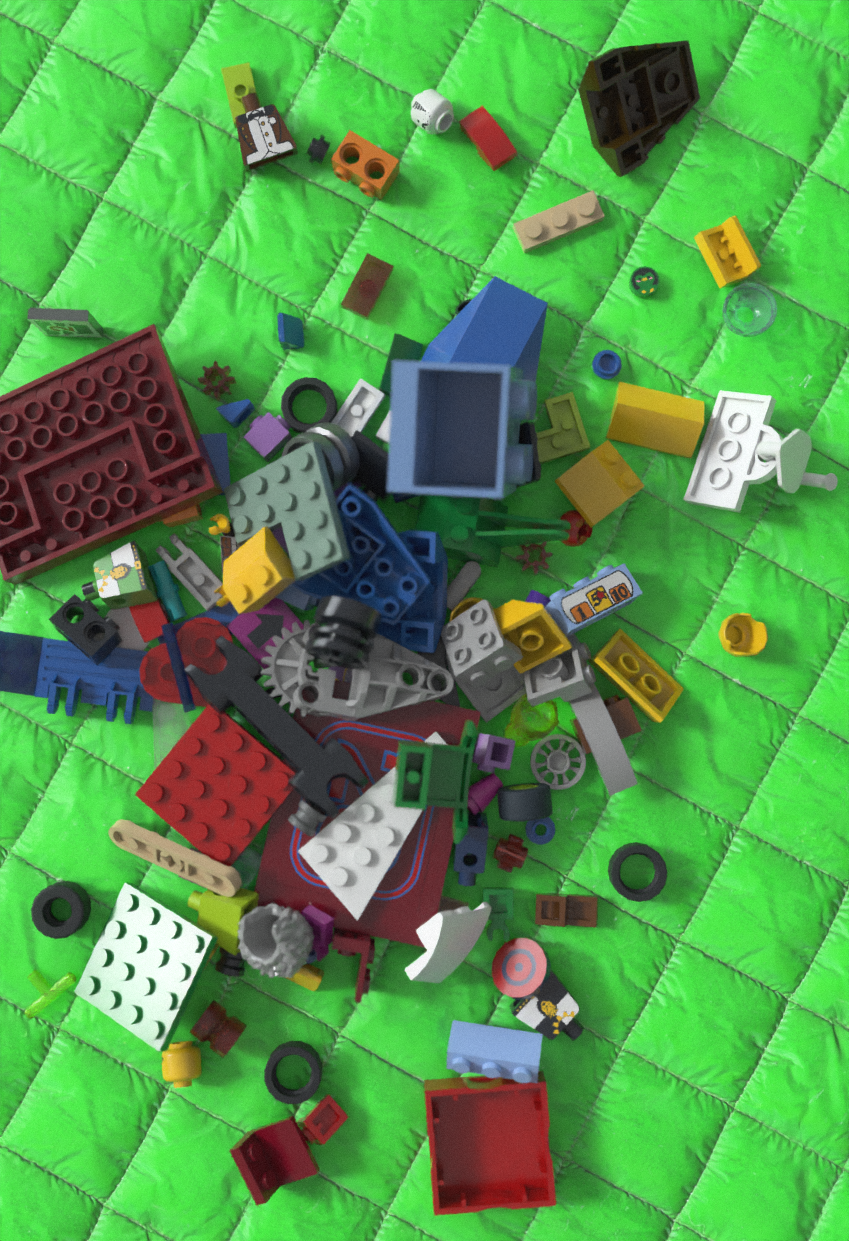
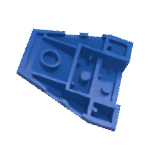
(424, 619)

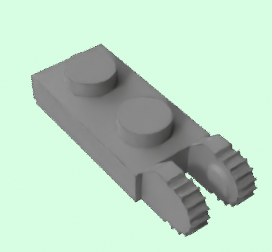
(193, 573)

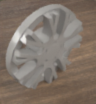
(558, 761)

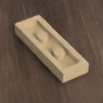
(558, 221)

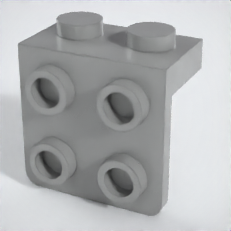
(478, 646)

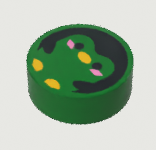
(644, 282)

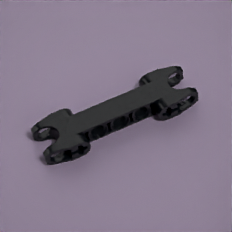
(314, 764)

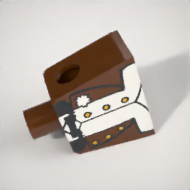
(262, 134)

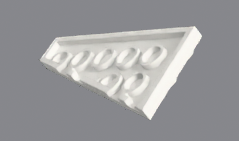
(362, 843)

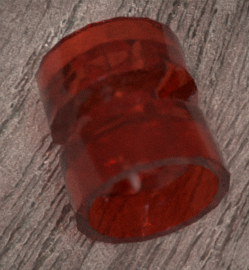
(218, 1029)

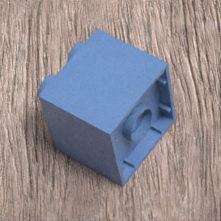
(459, 429)

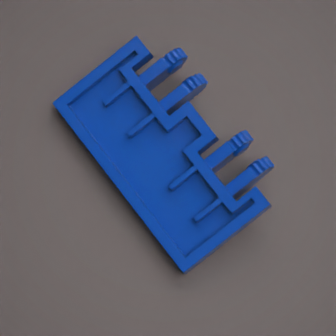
(116, 675)

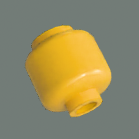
(181, 1063)

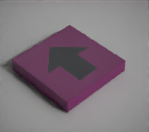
(259, 627)

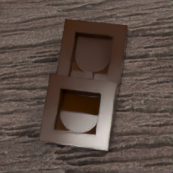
(566, 909)

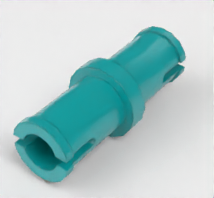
(167, 591)

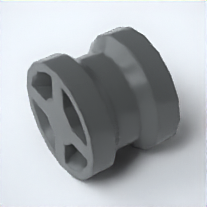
(307, 818)

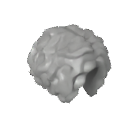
(275, 940)

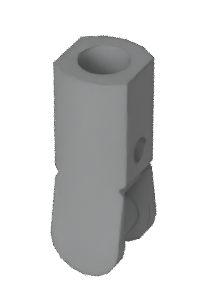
(462, 583)

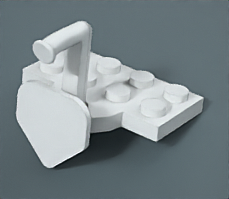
(735, 452)

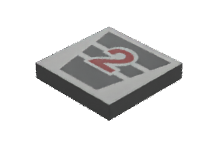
(65, 322)

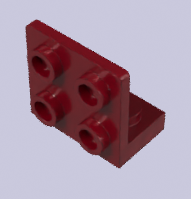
(348, 944)
(273, 1158)

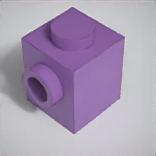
(268, 435)
(493, 752)

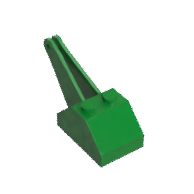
(475, 527)

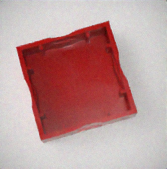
(488, 1144)

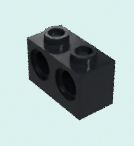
(82, 633)

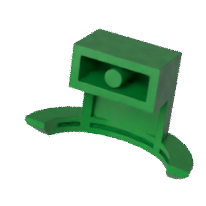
(436, 776)

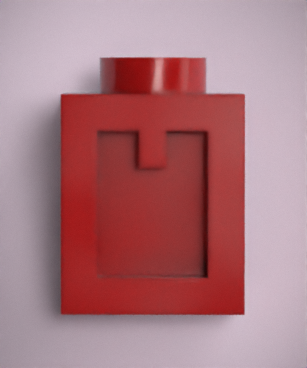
(322, 1121)

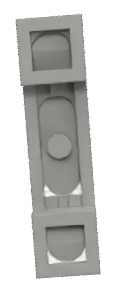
(603, 742)

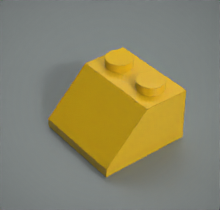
(599, 483)
(256, 572)
(532, 631)

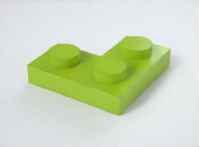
(567, 430)

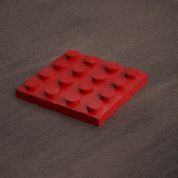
(218, 786)

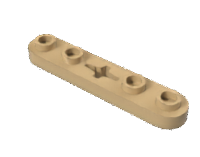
(175, 858)

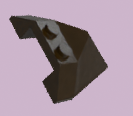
(635, 98)

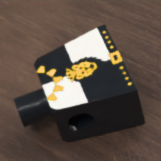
(550, 1010)

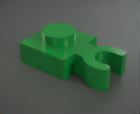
(502, 909)

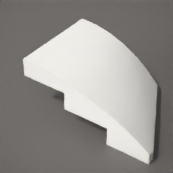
(448, 942)

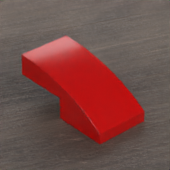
(488, 137)
(149, 619)

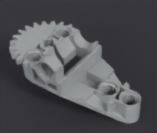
(371, 689)

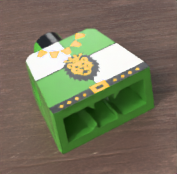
(122, 578)

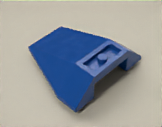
(494, 329)
(380, 564)

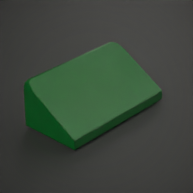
(401, 350)

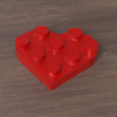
(197, 648)

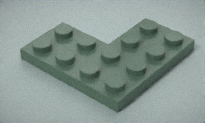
(299, 499)

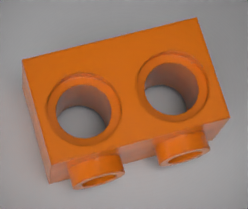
(370, 160)

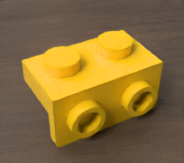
(728, 252)

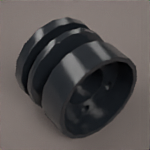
(343, 632)

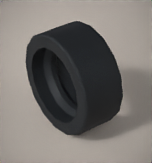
(302, 385)
(659, 877)
(282, 1093)

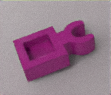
(322, 930)

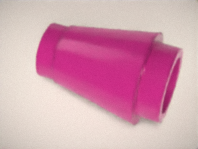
(482, 793)

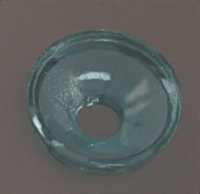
(757, 299)

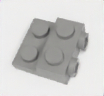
(561, 676)

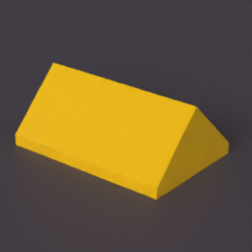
(656, 420)
(637, 676)

